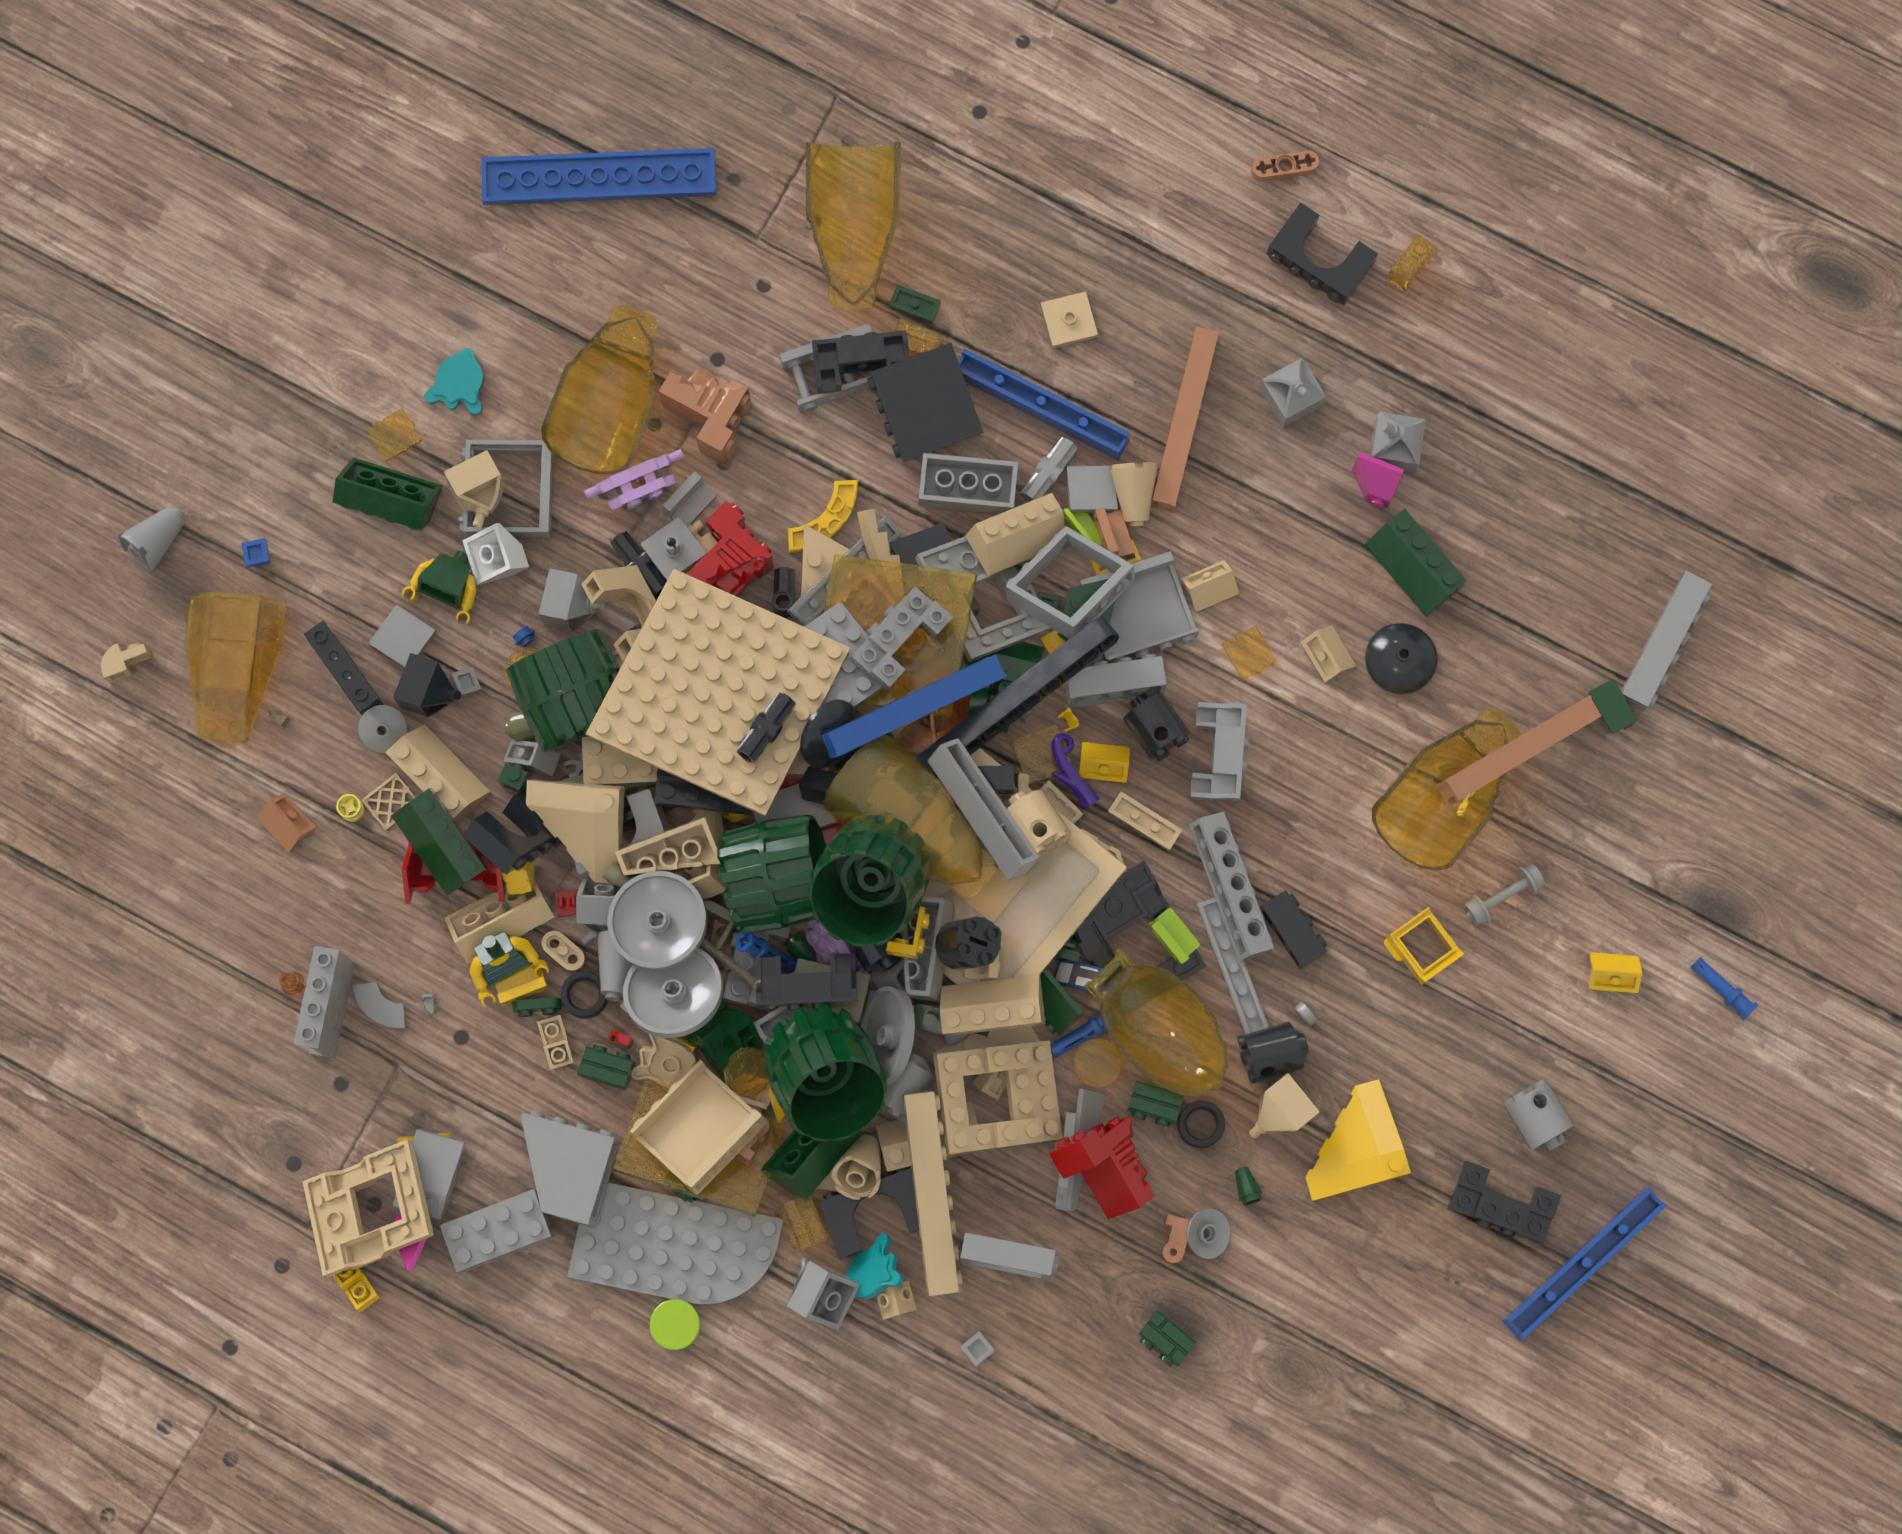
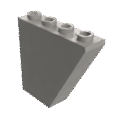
(569, 1166)

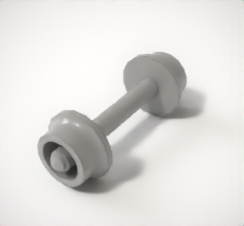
(1530, 878)

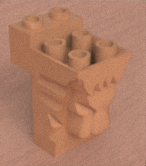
(710, 404)

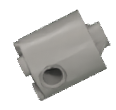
(914, 1078)
(1539, 1116)

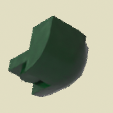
(725, 1036)

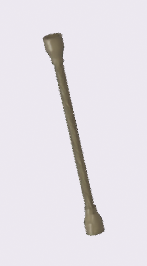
(615, 876)

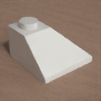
(494, 554)

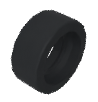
(566, 1000)
(1201, 1105)

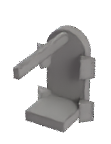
(429, 1006)

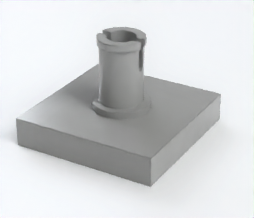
(673, 548)

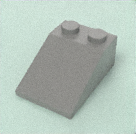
(438, 1167)

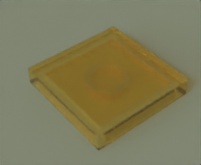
(1036, 755)

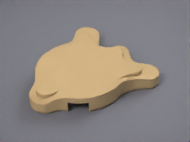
(664, 1061)

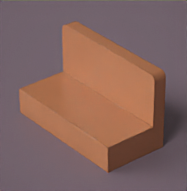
(1113, 532)
(285, 821)

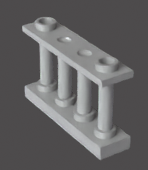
(794, 360)

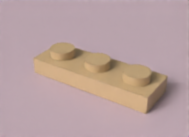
(1144, 821)

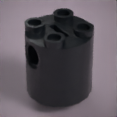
(1149, 719)
(968, 943)
(876, 957)
(1272, 1052)

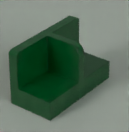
(1613, 706)

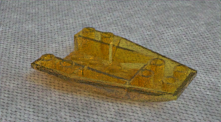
(230, 659)

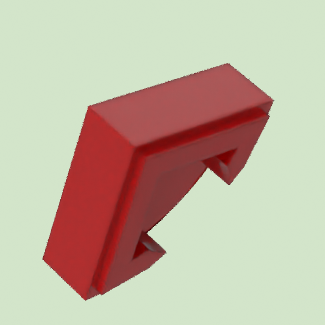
(621, 1039)

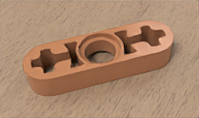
(1279, 174)

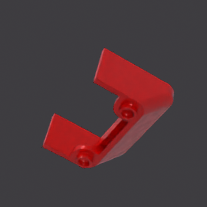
(419, 879)

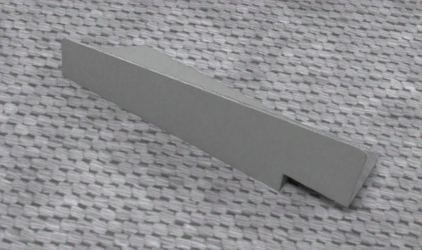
(1087, 1115)

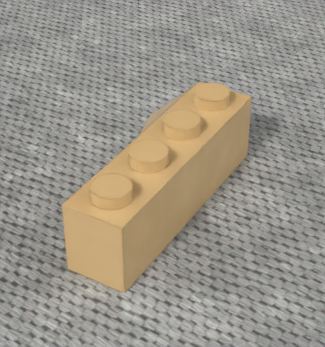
(680, 847)

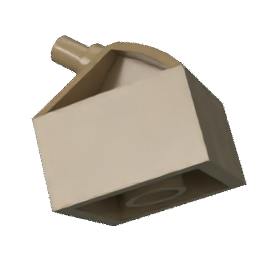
(476, 486)
(1283, 1109)

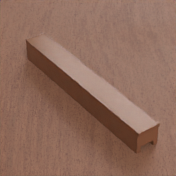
(1184, 419)
(1518, 751)

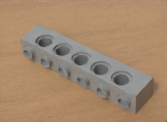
(1229, 899)

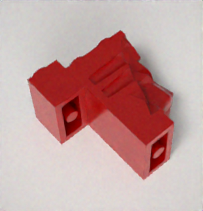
(736, 556)
(1107, 1164)

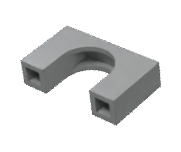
(648, 817)

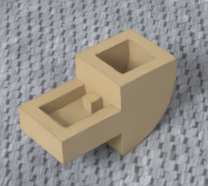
(117, 661)

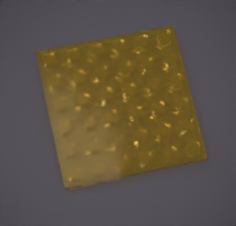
(873, 585)

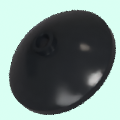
(1398, 673)
(824, 719)

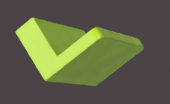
(1082, 524)
(1174, 935)

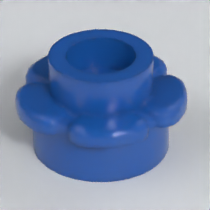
(524, 636)

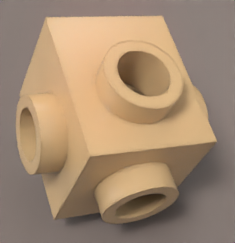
(896, 1301)

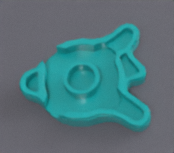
(458, 381)
(875, 1269)

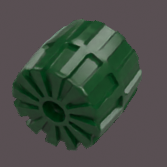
(563, 687)
(770, 872)
(869, 881)
(824, 1073)

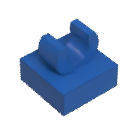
(256, 553)

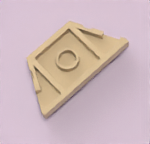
(817, 556)

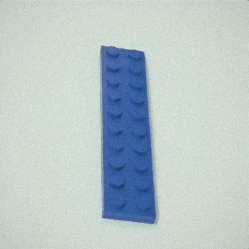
(598, 176)

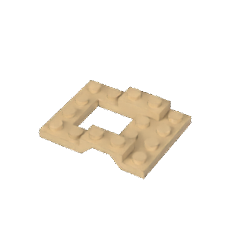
(1029, 1093)
(337, 1216)

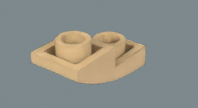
(555, 1041)

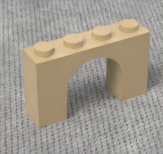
(626, 587)

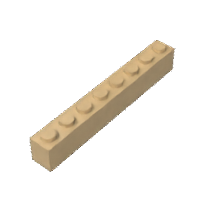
(931, 1193)

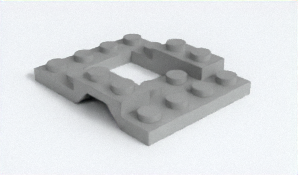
(979, 643)

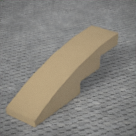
(875, 543)

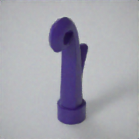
(1070, 776)

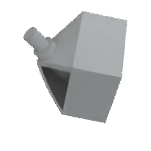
(1292, 392)
(1398, 440)
(565, 601)
(593, 907)
(822, 1294)

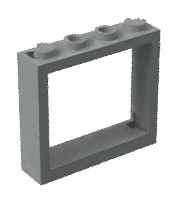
(546, 488)
(1094, 607)
(1008, 1256)

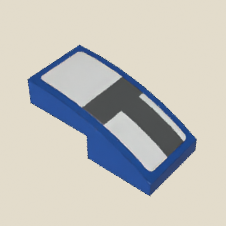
(1075, 974)

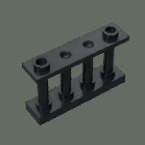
(342, 667)

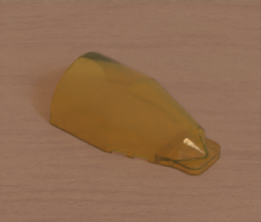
(853, 216)
(605, 396)
(896, 785)
(1412, 811)

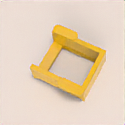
(1401, 953)

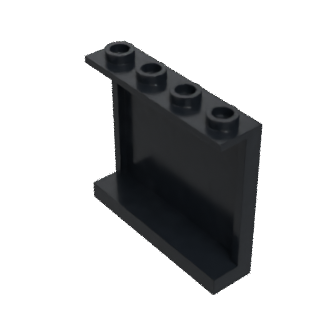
(925, 402)

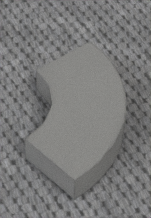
(378, 1007)

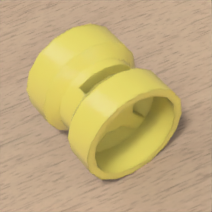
(350, 803)

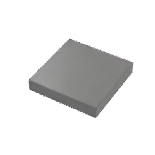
(1090, 489)
(402, 635)

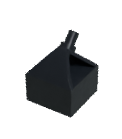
(424, 687)

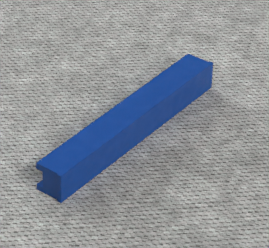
(1043, 405)
(913, 706)
(1584, 1263)

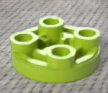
(675, 1324)

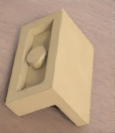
(1210, 585)
(1328, 653)

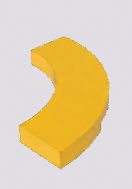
(832, 519)

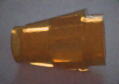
(296, 985)

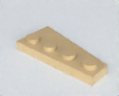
(1004, 1036)

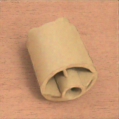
(1037, 815)

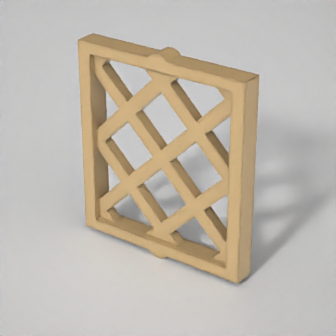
(375, 814)

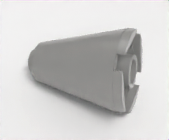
(152, 537)
(612, 968)

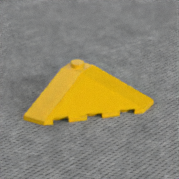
(1361, 1148)

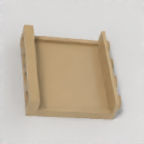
(697, 1127)

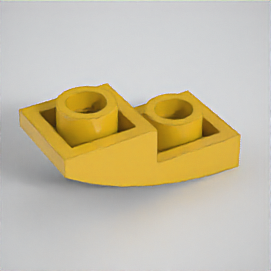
(357, 1288)

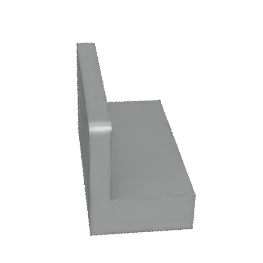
(689, 500)

